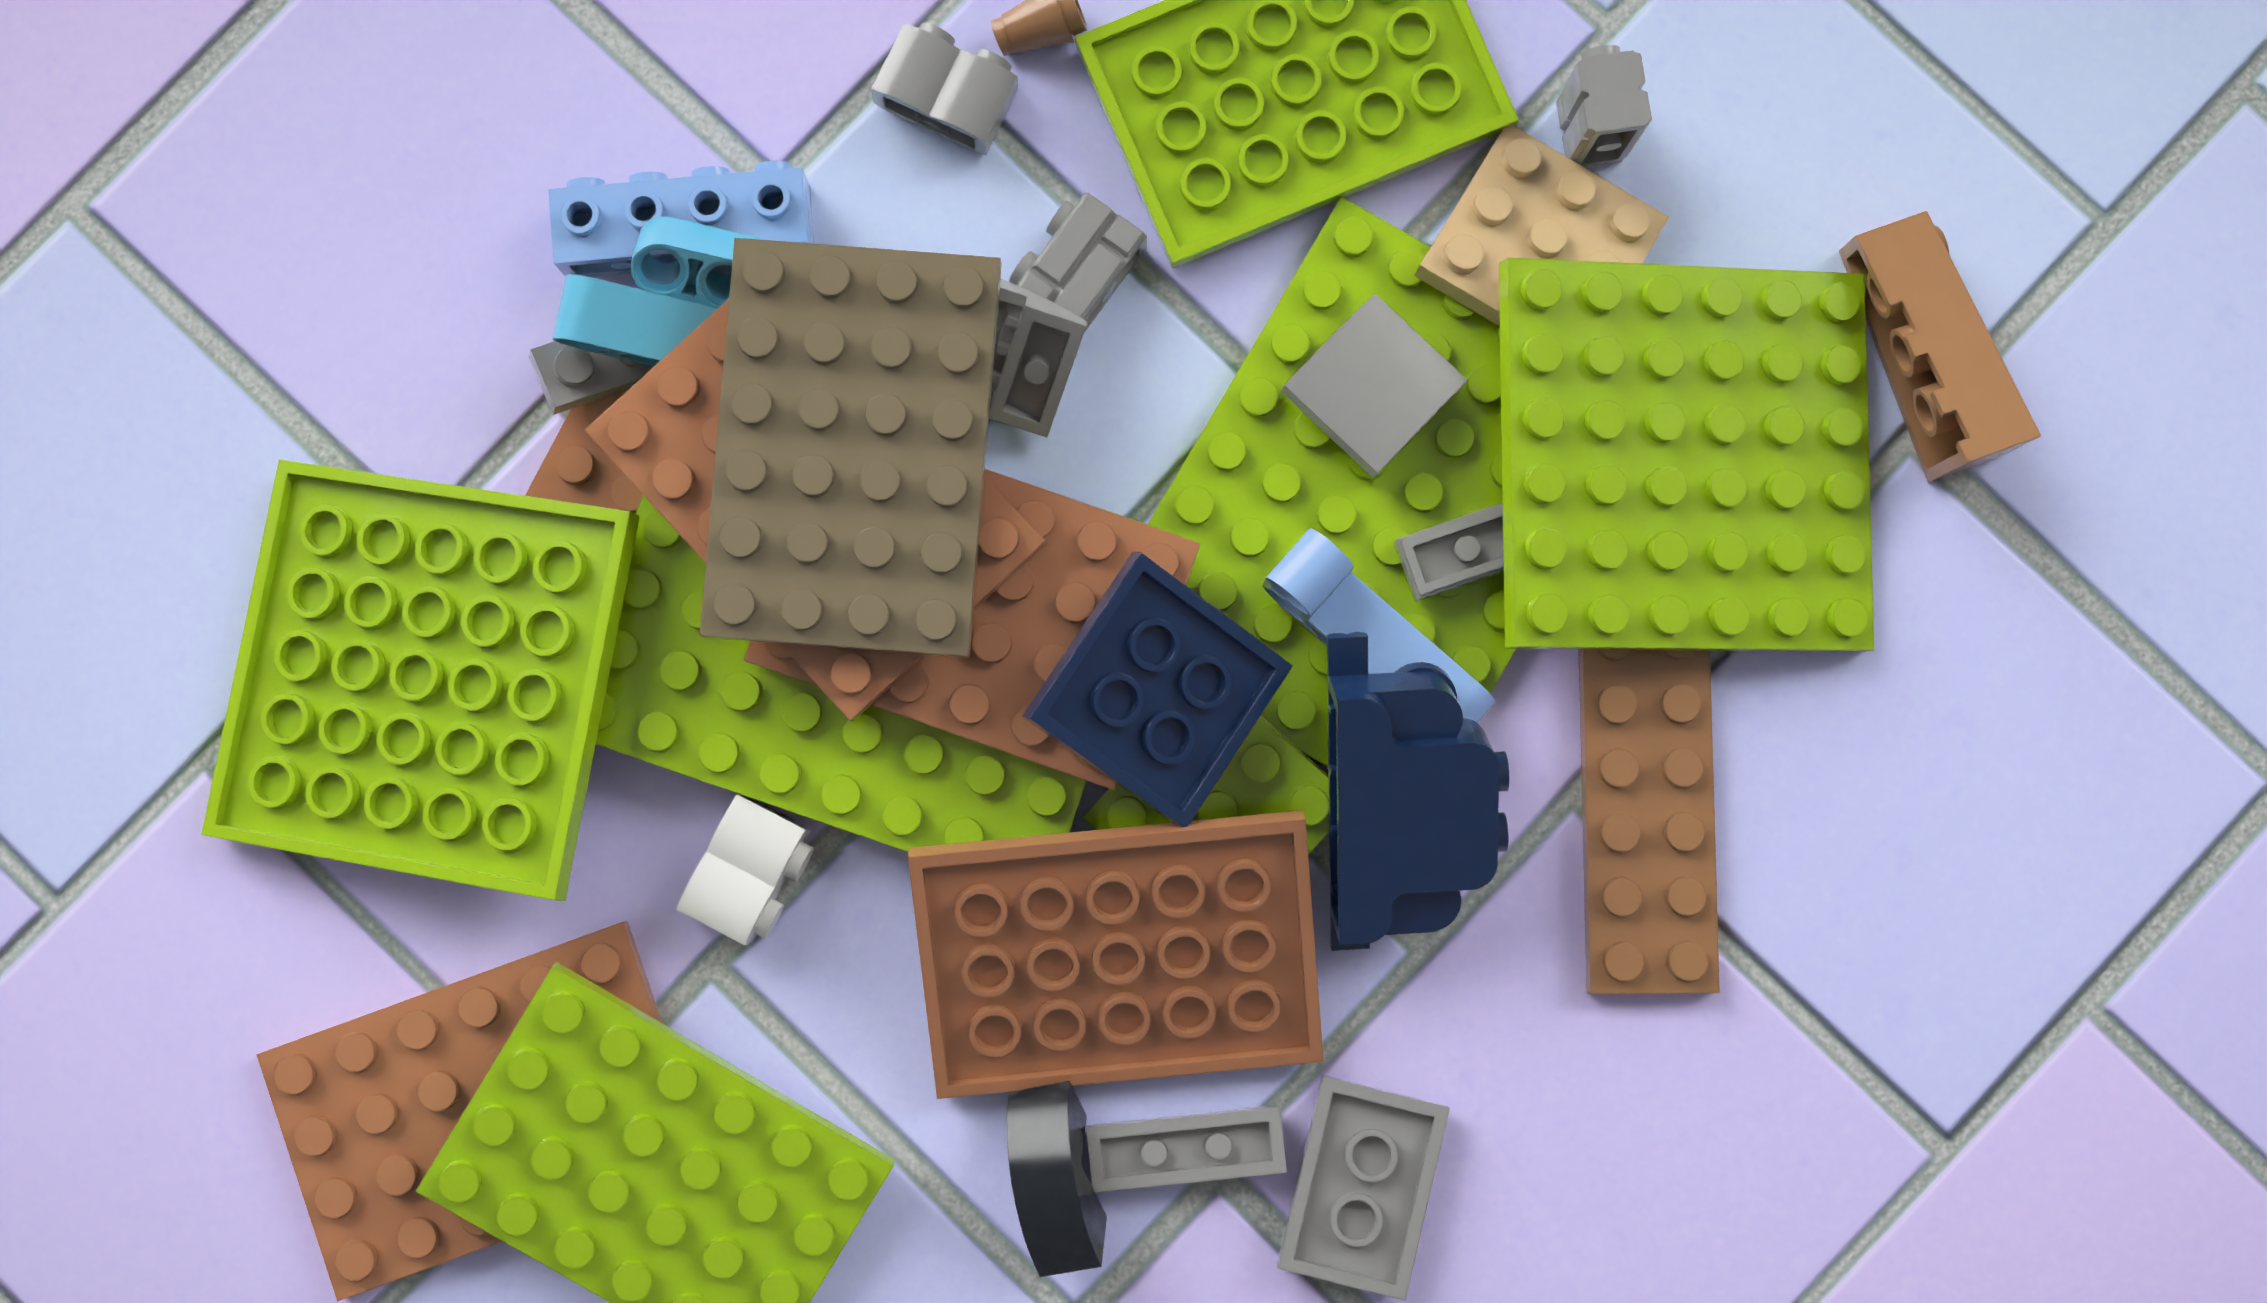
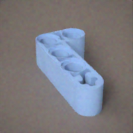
(1327, 598)

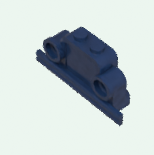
(1406, 798)

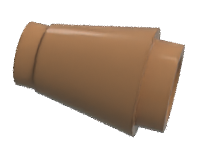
(1038, 25)

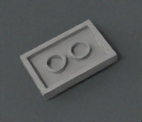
(1363, 1187)

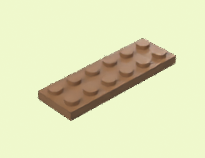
(1648, 822)

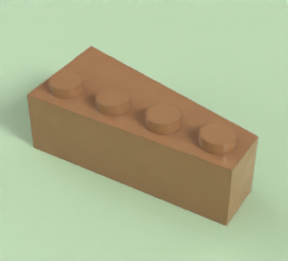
(1936, 349)

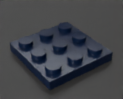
(1158, 690)

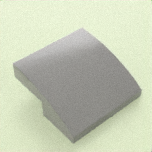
(1031, 358)
(1374, 385)

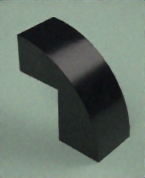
(1049, 1186)

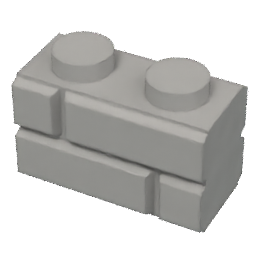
(1603, 106)
(1083, 259)

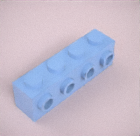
(600, 222)

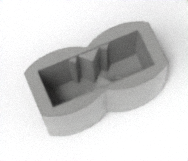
(945, 87)

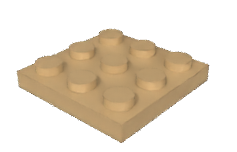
(1533, 207)

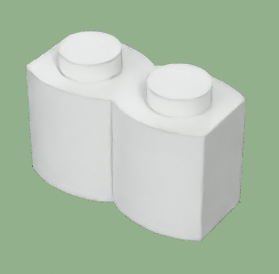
(745, 870)

